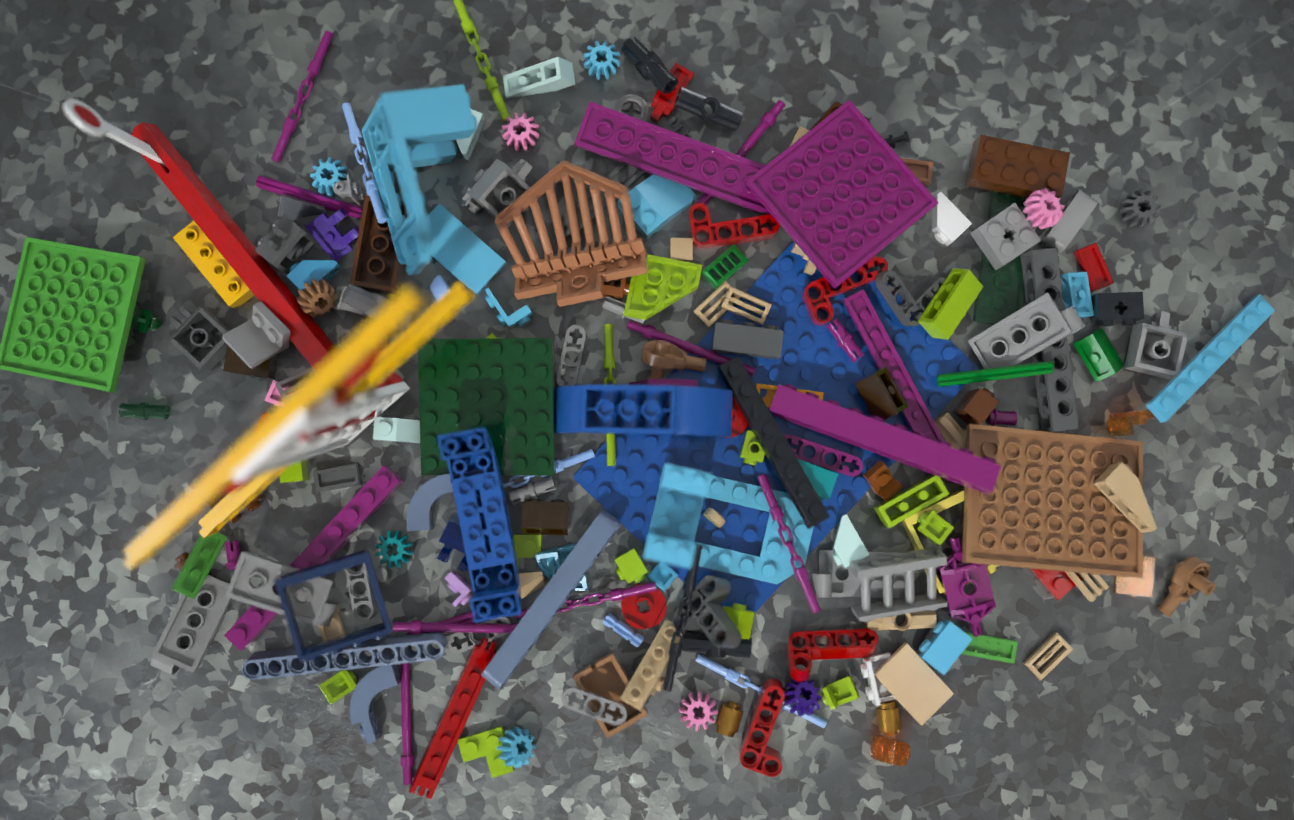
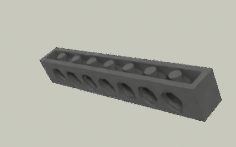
(1048, 396)

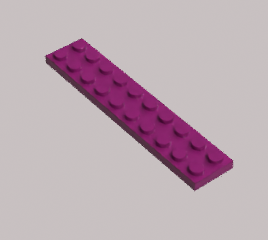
(669, 155)

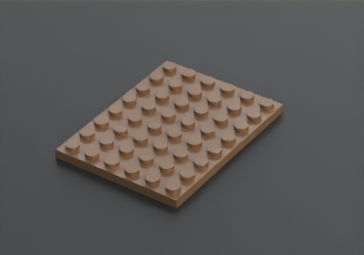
(1046, 504)

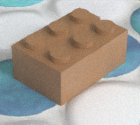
(609, 681)

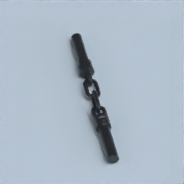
(676, 648)

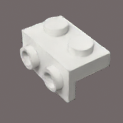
(875, 691)

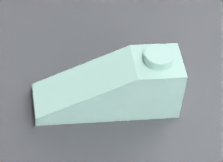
(540, 78)

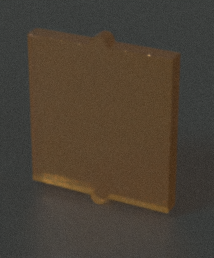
(1137, 586)

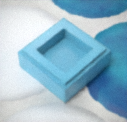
(662, 575)

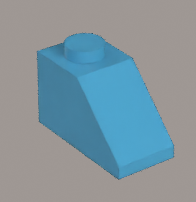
(313, 269)

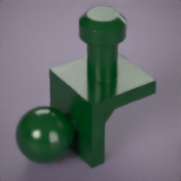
(144, 320)

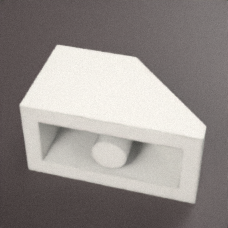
(947, 220)

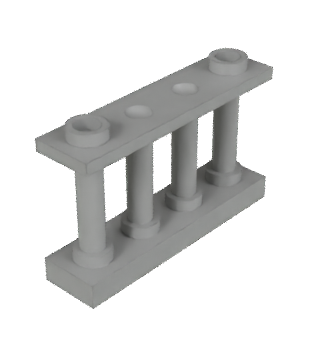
(887, 567)

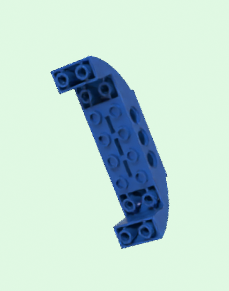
(643, 410)
(483, 523)

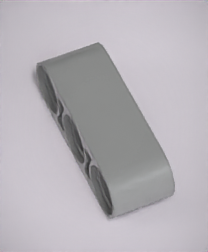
(1075, 214)
(358, 598)

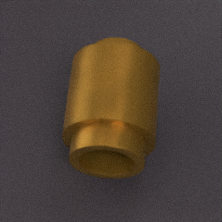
(889, 718)
(729, 719)

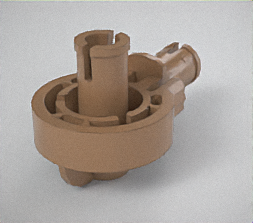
(664, 355)
(1187, 580)

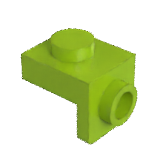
(934, 527)
(338, 686)
(839, 692)

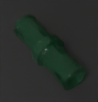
(144, 411)

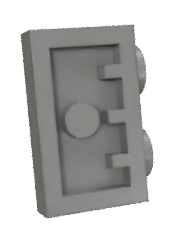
(258, 337)

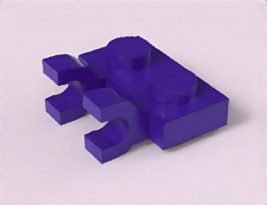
(330, 237)

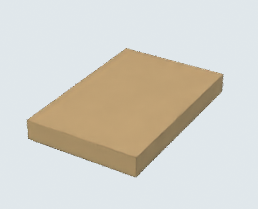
(913, 683)

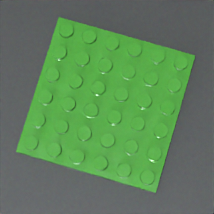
(71, 313)

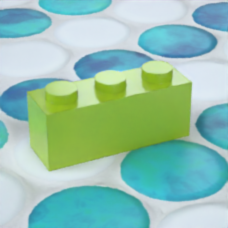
(950, 303)
(911, 500)

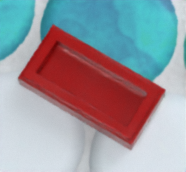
(1092, 262)

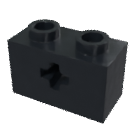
(1129, 305)

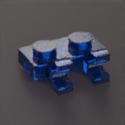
(453, 540)

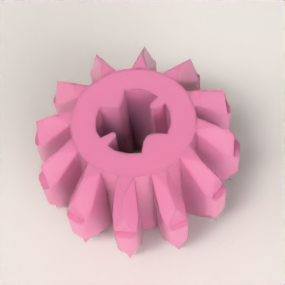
(515, 126)
(1043, 208)
(698, 719)

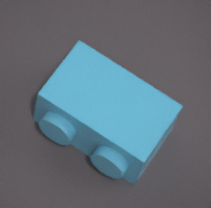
(944, 646)

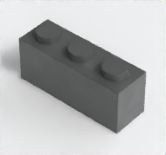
(747, 339)

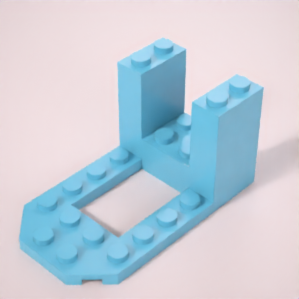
(408, 133)
(677, 519)

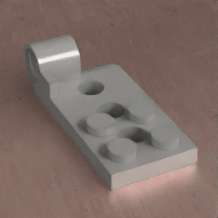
(1058, 326)
(827, 585)
(316, 610)
(168, 654)

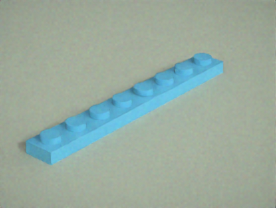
(1210, 358)

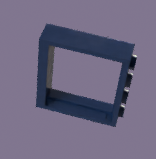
(337, 644)

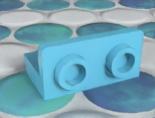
(1077, 293)

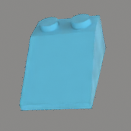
(657, 203)

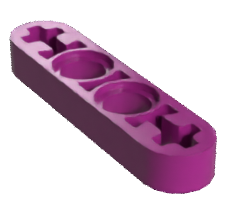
(821, 451)

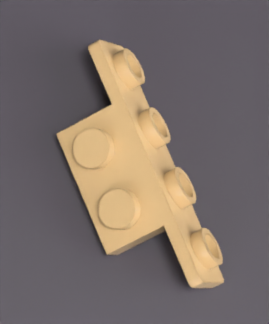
(652, 669)

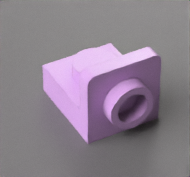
(459, 584)

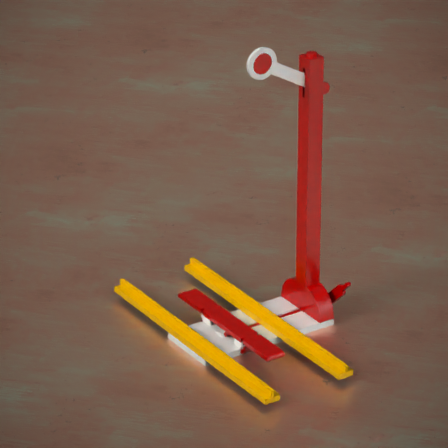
(330, 406)

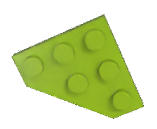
(660, 287)

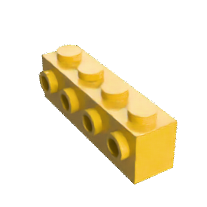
(213, 265)

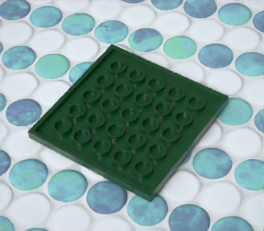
(493, 387)

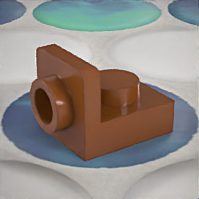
(611, 290)
(881, 481)

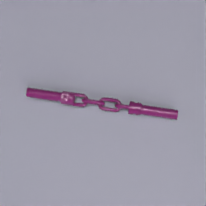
(313, 69)
(800, 572)
(614, 595)

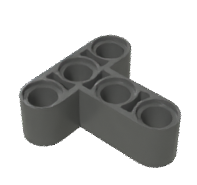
(709, 614)

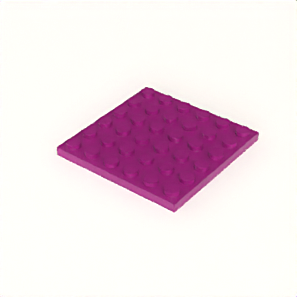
(841, 193)

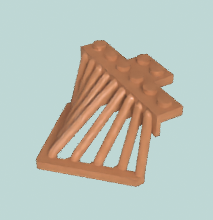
(581, 273)

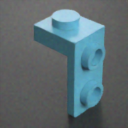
(520, 317)

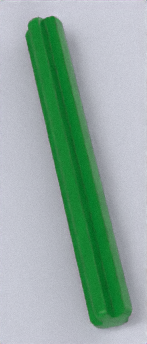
(995, 373)

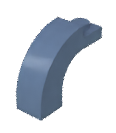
(424, 500)
(364, 696)

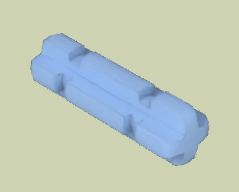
(623, 630)

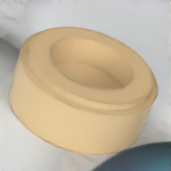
(714, 517)

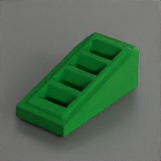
(711, 279)

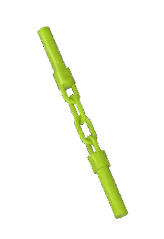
(491, 82)
(609, 365)

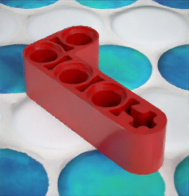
(732, 226)
(827, 293)
(865, 647)
(764, 724)

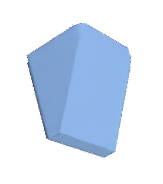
(439, 287)

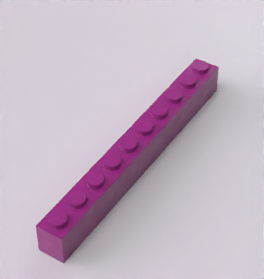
(884, 439)
(322, 549)

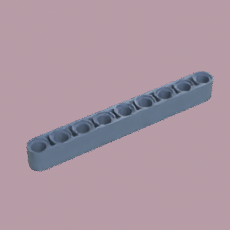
(551, 599)
(357, 657)

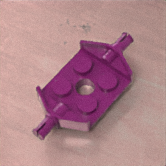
(955, 575)

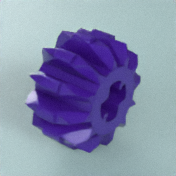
(802, 705)

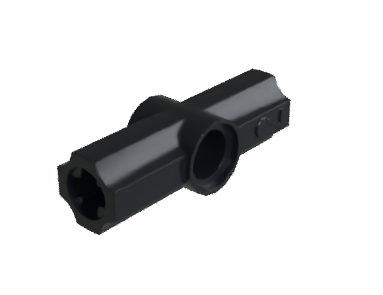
(649, 65)
(721, 115)
(700, 643)

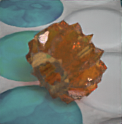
(890, 751)

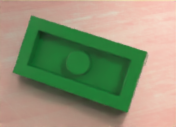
(1099, 355)

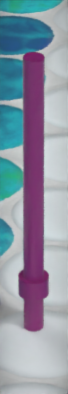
(767, 120)
(651, 332)
(418, 626)
(407, 758)

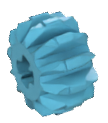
(602, 68)
(320, 176)
(516, 747)

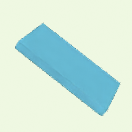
(462, 251)

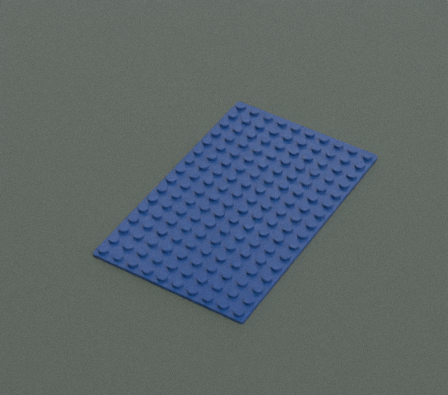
(807, 362)

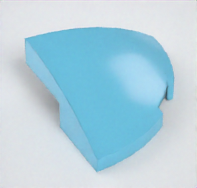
(552, 559)

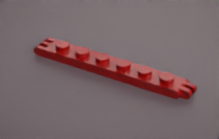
(453, 720)

